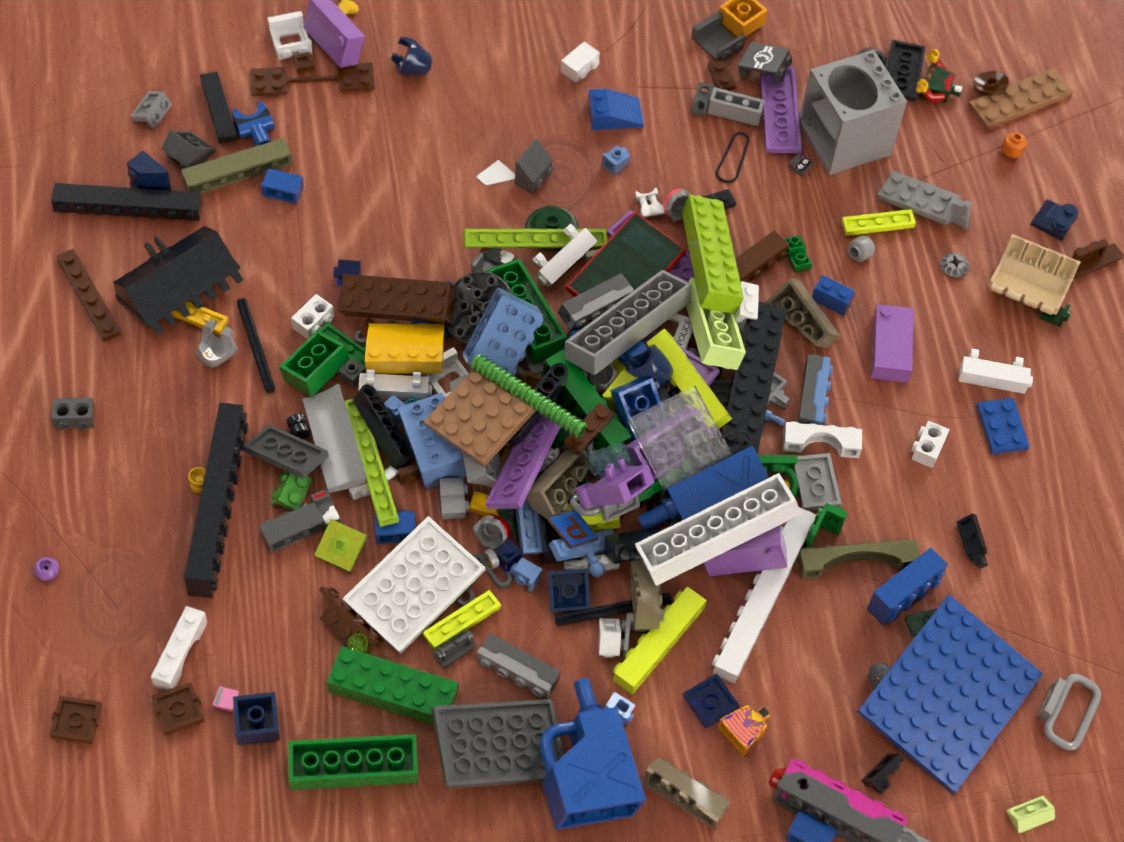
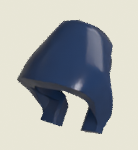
(416, 61)
(655, 366)

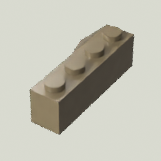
(685, 792)

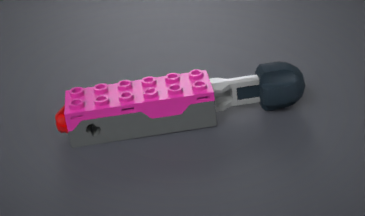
(833, 803)

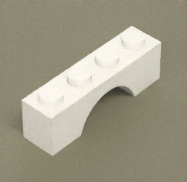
(845, 440)
(170, 665)

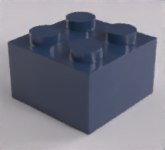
(256, 718)

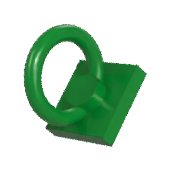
(781, 464)

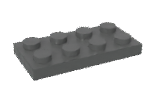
(286, 451)

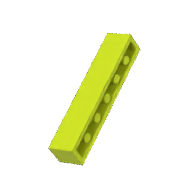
(687, 376)
(657, 643)

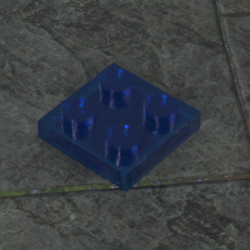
(711, 700)

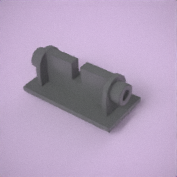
(454, 648)

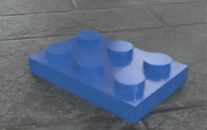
(1002, 426)

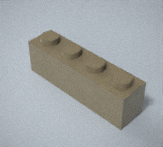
(804, 313)
(558, 483)
(645, 598)

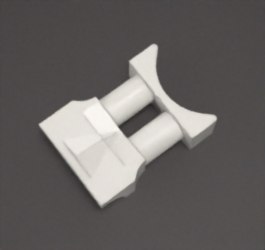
(649, 210)

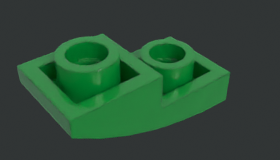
(797, 254)

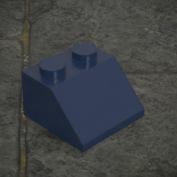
(147, 173)

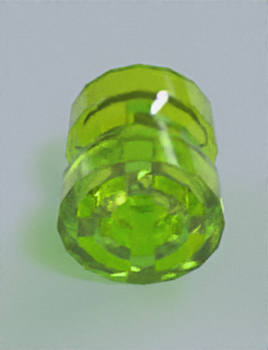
(358, 641)

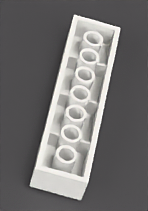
(717, 529)

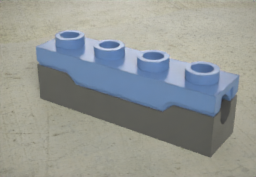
(814, 390)

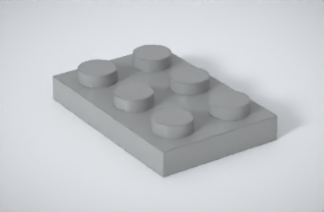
(816, 481)

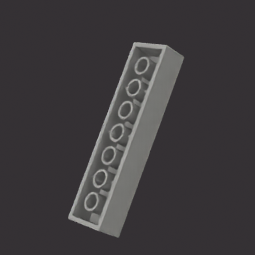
(627, 322)

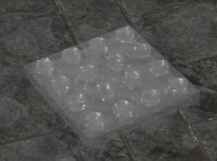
(679, 437)

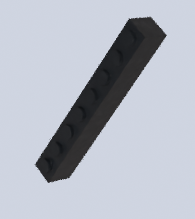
(127, 202)

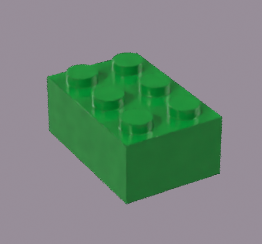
(314, 363)

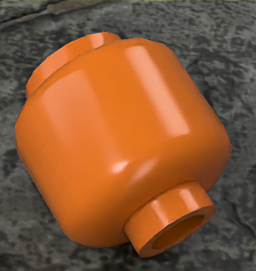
(1014, 144)

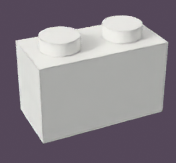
(580, 62)

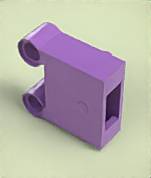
(615, 485)

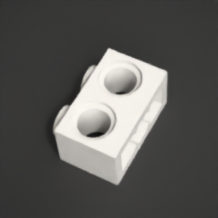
(310, 314)
(930, 444)

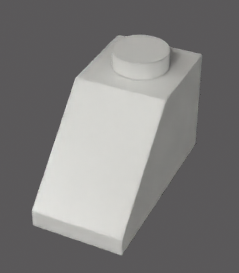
(609, 637)

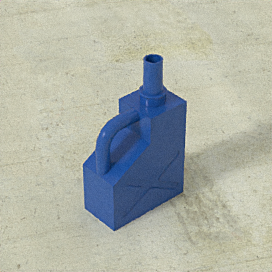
(708, 488)
(598, 774)

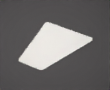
(496, 173)

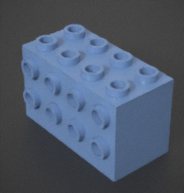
(504, 331)
(431, 452)

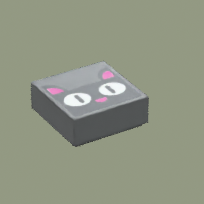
(800, 164)

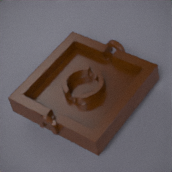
(178, 708)
(75, 719)

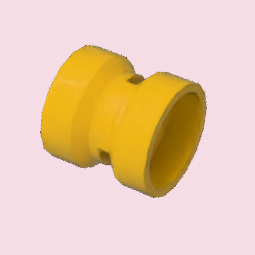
(196, 476)

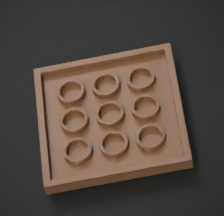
(479, 417)

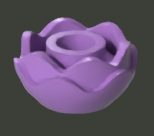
(46, 574)

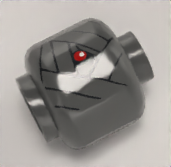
(876, 673)

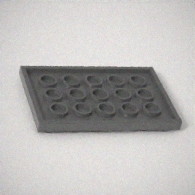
(493, 742)

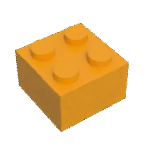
(743, 16)

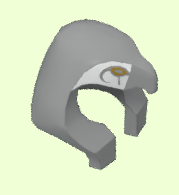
(213, 350)

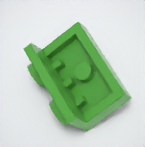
(290, 491)

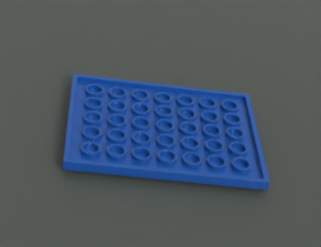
(950, 693)

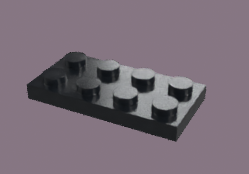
(905, 67)

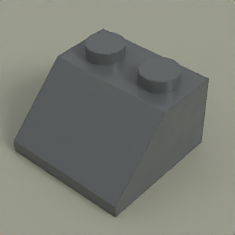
(187, 148)
(533, 167)

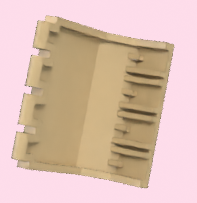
(1034, 275)

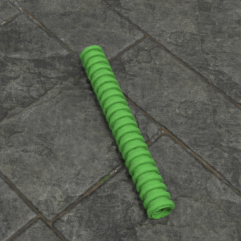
(530, 396)

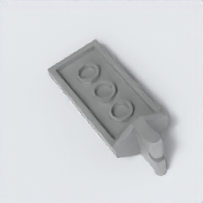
(925, 200)

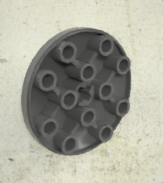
(471, 300)

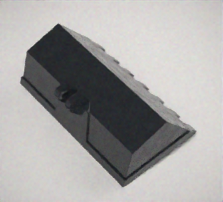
(176, 277)

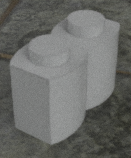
(452, 498)

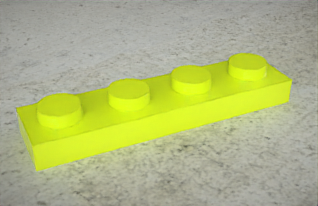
(878, 222)
(462, 619)

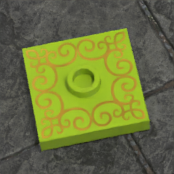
(341, 545)

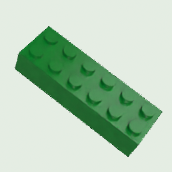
(550, 336)
(582, 398)
(390, 685)
(353, 762)

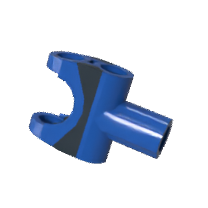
(254, 125)

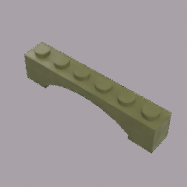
(815, 561)

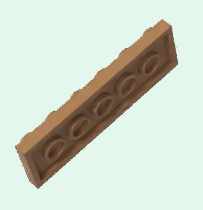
(1020, 98)

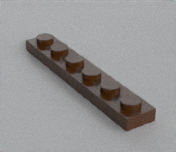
(88, 295)

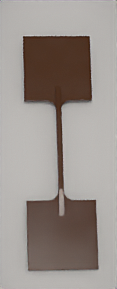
(275, 81)

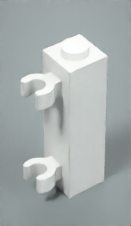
(566, 257)
(995, 374)
(398, 385)

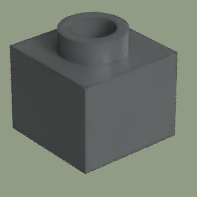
(351, 372)

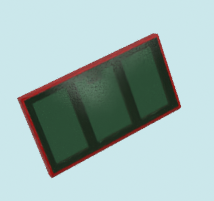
(634, 250)

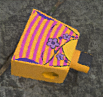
(744, 727)

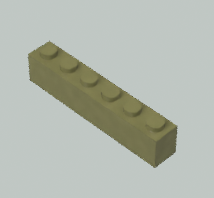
(237, 166)

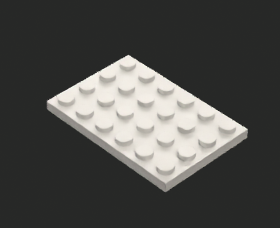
(414, 584)

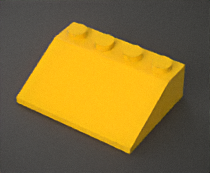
(405, 348)

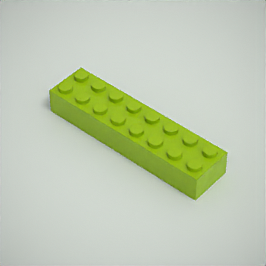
(712, 254)

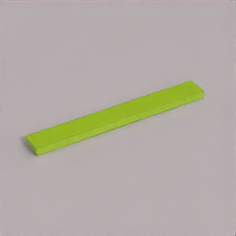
(524, 238)
(374, 470)

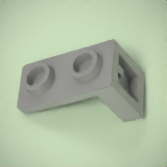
(626, 626)

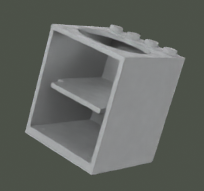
(851, 112)

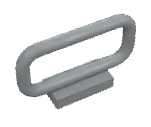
(608, 511)
(1053, 702)

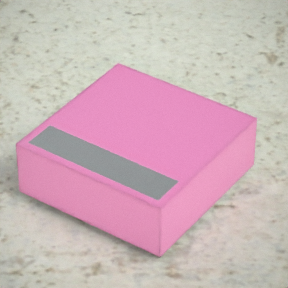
(224, 699)

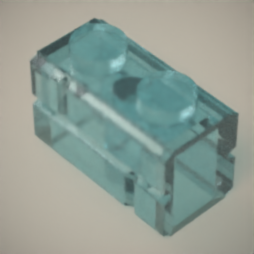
(600, 458)

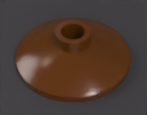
(991, 82)

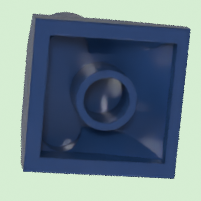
(1055, 218)
(569, 590)

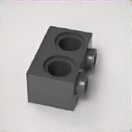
(73, 409)

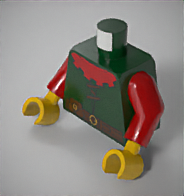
(938, 81)

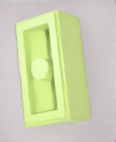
(1031, 814)

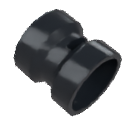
(297, 425)

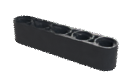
(218, 107)
(551, 381)
(383, 427)

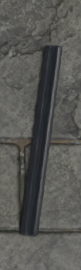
(256, 345)
(601, 611)

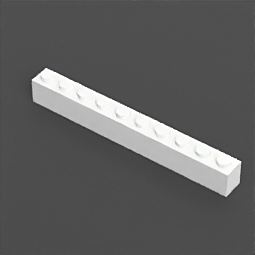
(760, 603)

